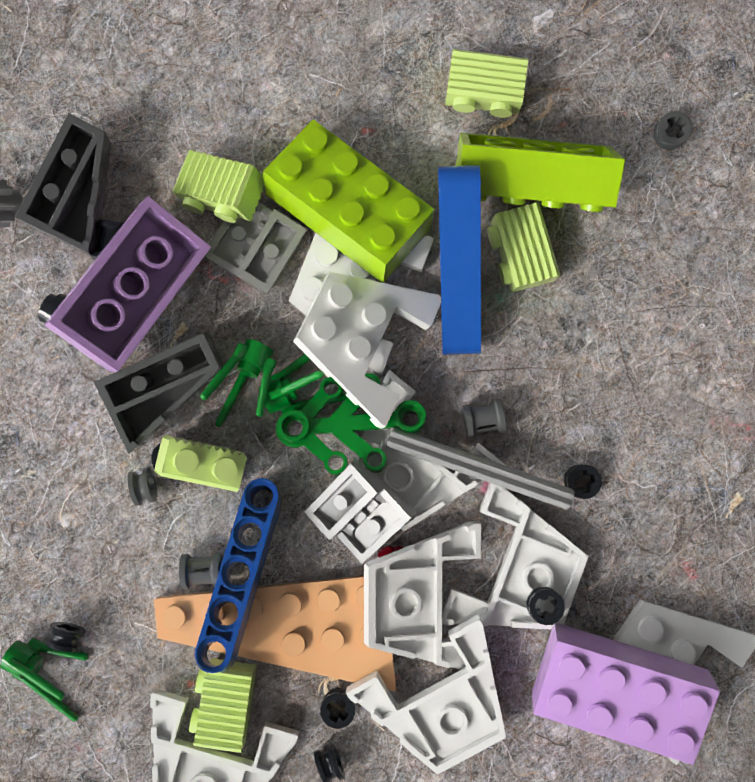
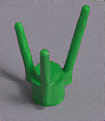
(252, 359)
(283, 392)
(24, 663)

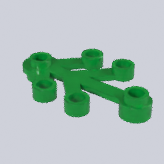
(343, 426)

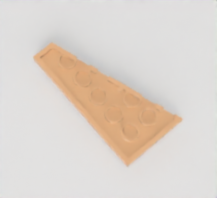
(290, 625)

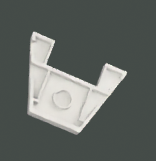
(323, 258)
(347, 328)
(415, 480)
(533, 559)
(406, 596)
(682, 635)
(449, 717)
(183, 762)

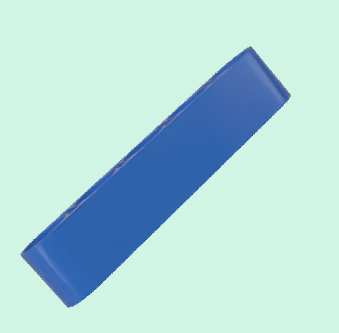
(460, 258)
(241, 595)

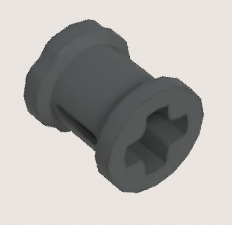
(484, 418)
(189, 565)

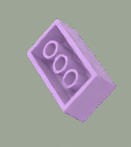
(128, 285)
(624, 693)

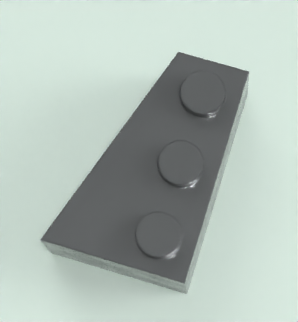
(70, 187)
(156, 387)

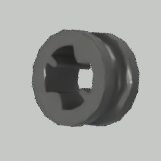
(680, 120)
(142, 486)

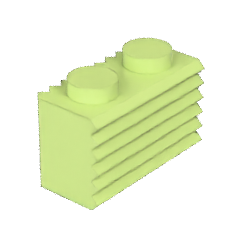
(486, 83)
(219, 186)
(523, 247)
(200, 463)
(224, 707)

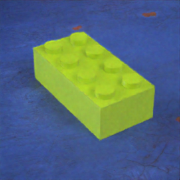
(544, 170)
(347, 200)

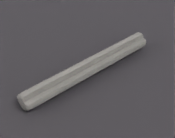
(481, 468)

